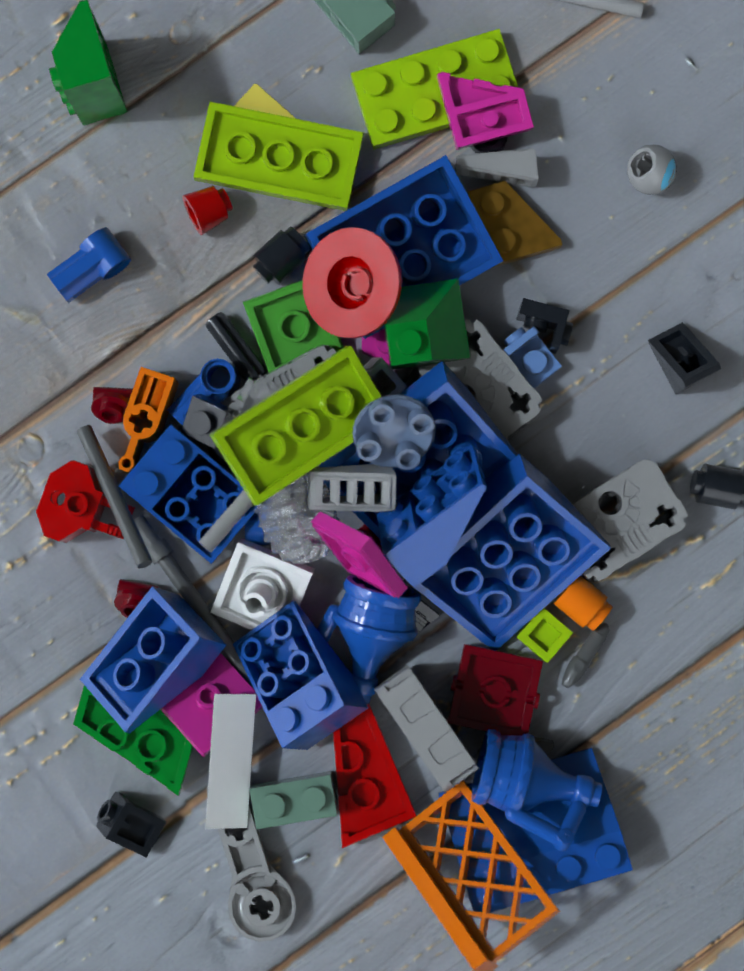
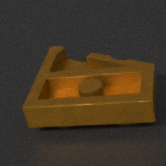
(512, 223)

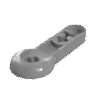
(255, 877)

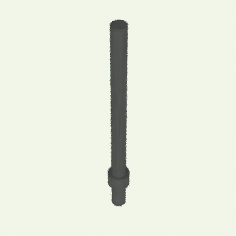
(161, 553)

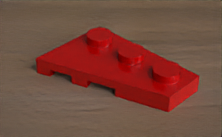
(368, 781)

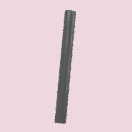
(114, 497)

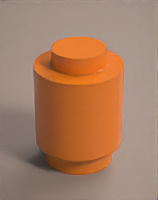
(583, 603)

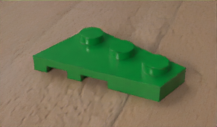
(152, 747)

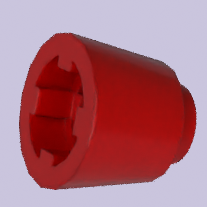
(207, 208)

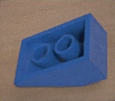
(151, 658)

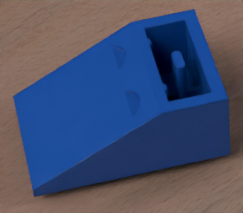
(185, 490)
(432, 517)
(298, 678)

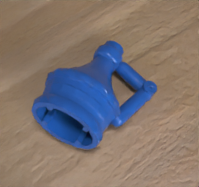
(372, 627)
(520, 775)

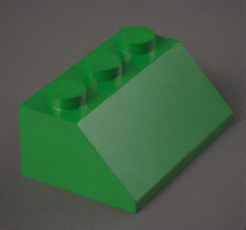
(85, 69)

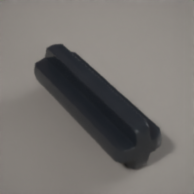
(235, 346)

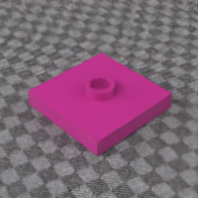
(358, 554)
(193, 707)

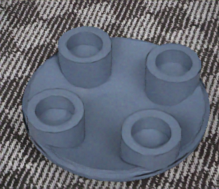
(394, 432)

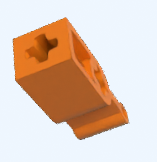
(151, 396)

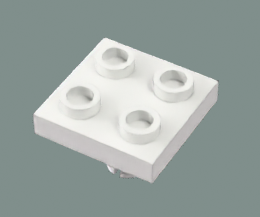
(259, 585)

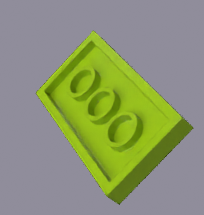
(404, 95)
(278, 156)
(296, 426)

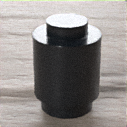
(281, 256)
(718, 486)

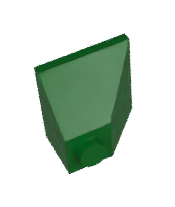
(427, 326)

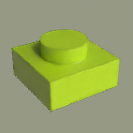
(544, 635)

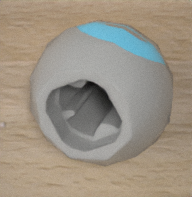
(651, 169)

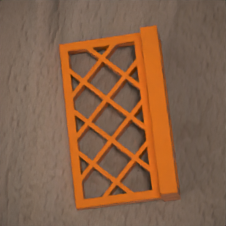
(441, 897)

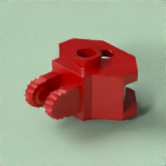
(81, 507)

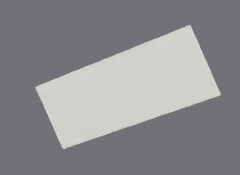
(230, 761)

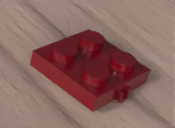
(494, 691)

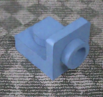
(531, 356)

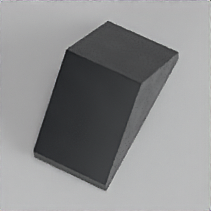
(683, 357)

